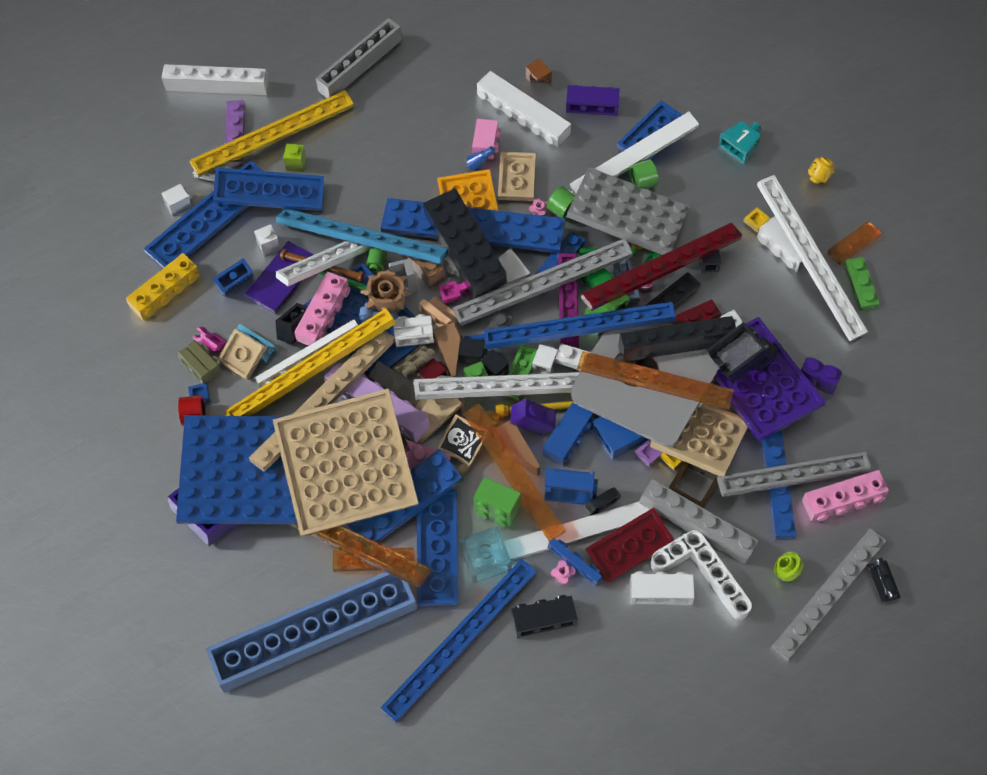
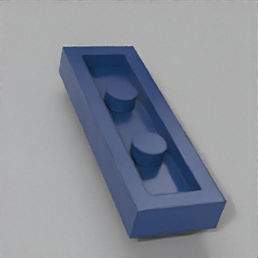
(574, 560)

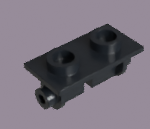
(883, 580)

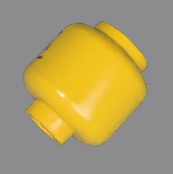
(821, 170)

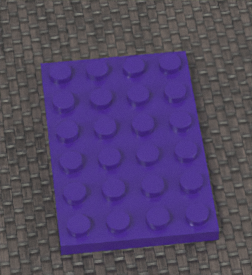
(772, 397)

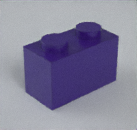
(533, 417)

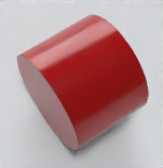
(191, 406)

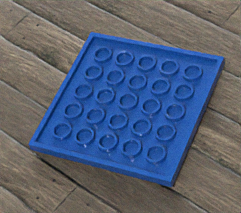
(219, 479)

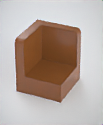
(538, 71)

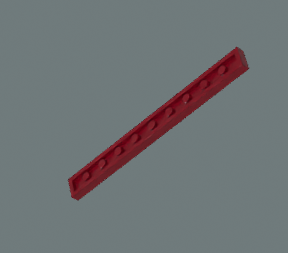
(661, 266)

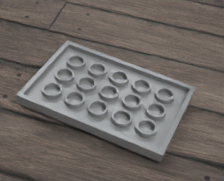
(628, 211)

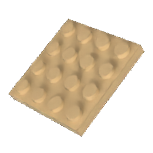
(708, 439)

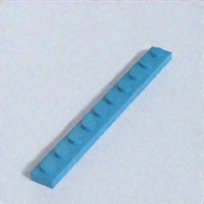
(363, 236)

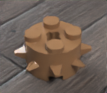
(386, 291)

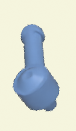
(366, 313)

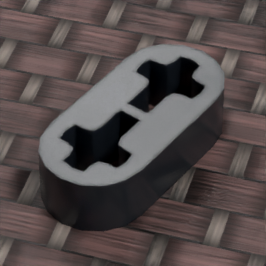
(602, 501)

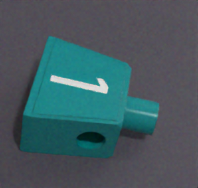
(741, 140)

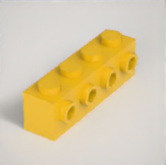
(163, 286)

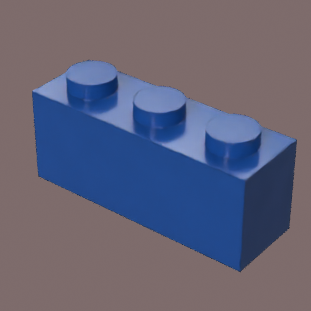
(568, 434)

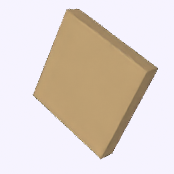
(242, 354)

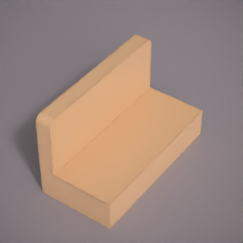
(439, 313)

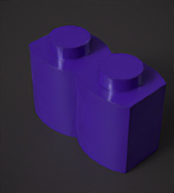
(820, 375)

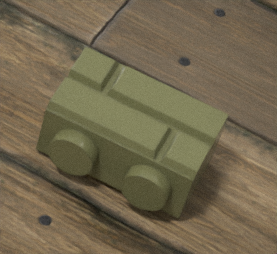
(199, 362)

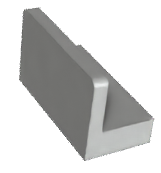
(405, 268)

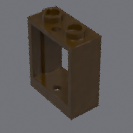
(710, 492)

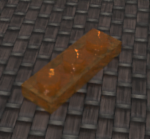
(854, 243)

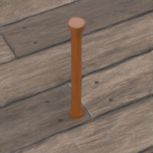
(335, 269)

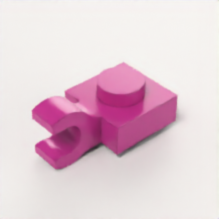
(452, 292)
(211, 340)

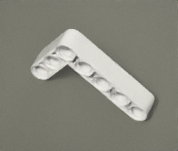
(706, 568)

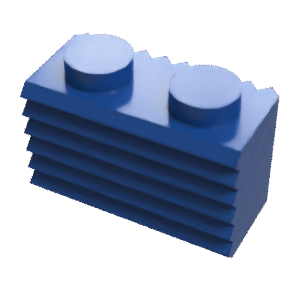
(233, 277)

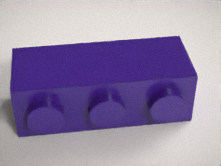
(592, 100)

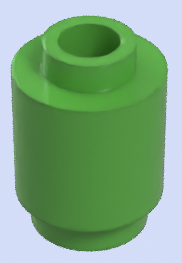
(376, 260)

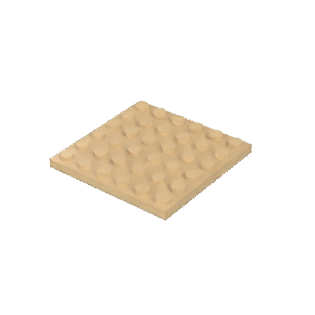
(345, 462)

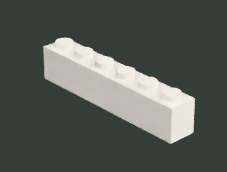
(215, 79)
(523, 109)

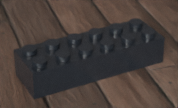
(465, 243)

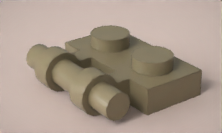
(413, 361)

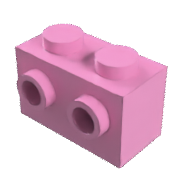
(485, 136)

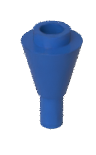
(476, 160)

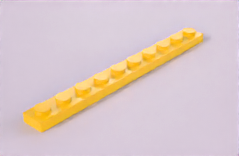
(271, 133)
(312, 365)

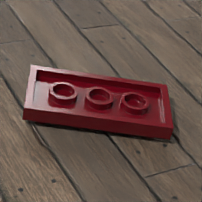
(629, 545)

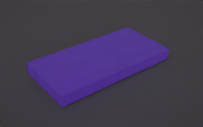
(269, 290)

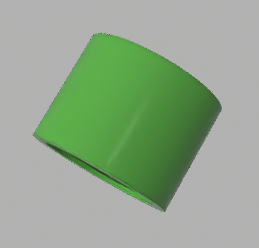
(644, 174)
(560, 202)

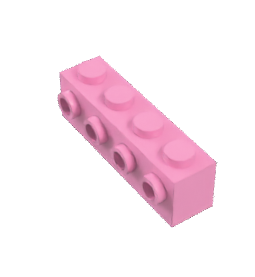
(322, 309)
(845, 496)

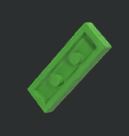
(861, 283)
(522, 364)

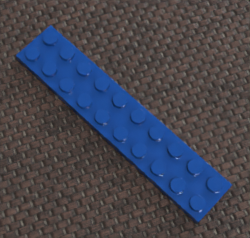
(498, 227)

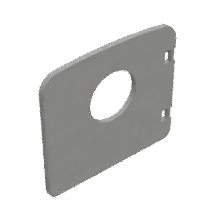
(639, 409)

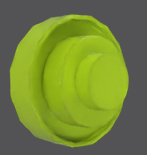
(788, 566)

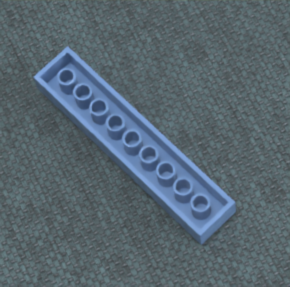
(310, 630)

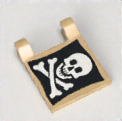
(461, 443)

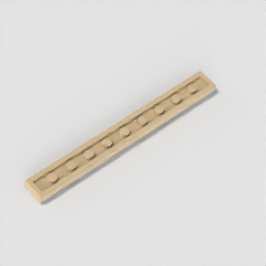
(329, 391)

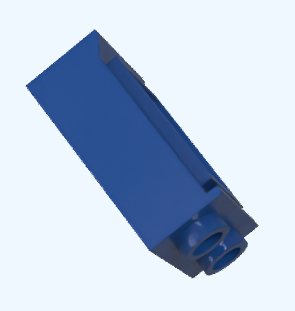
(570, 486)

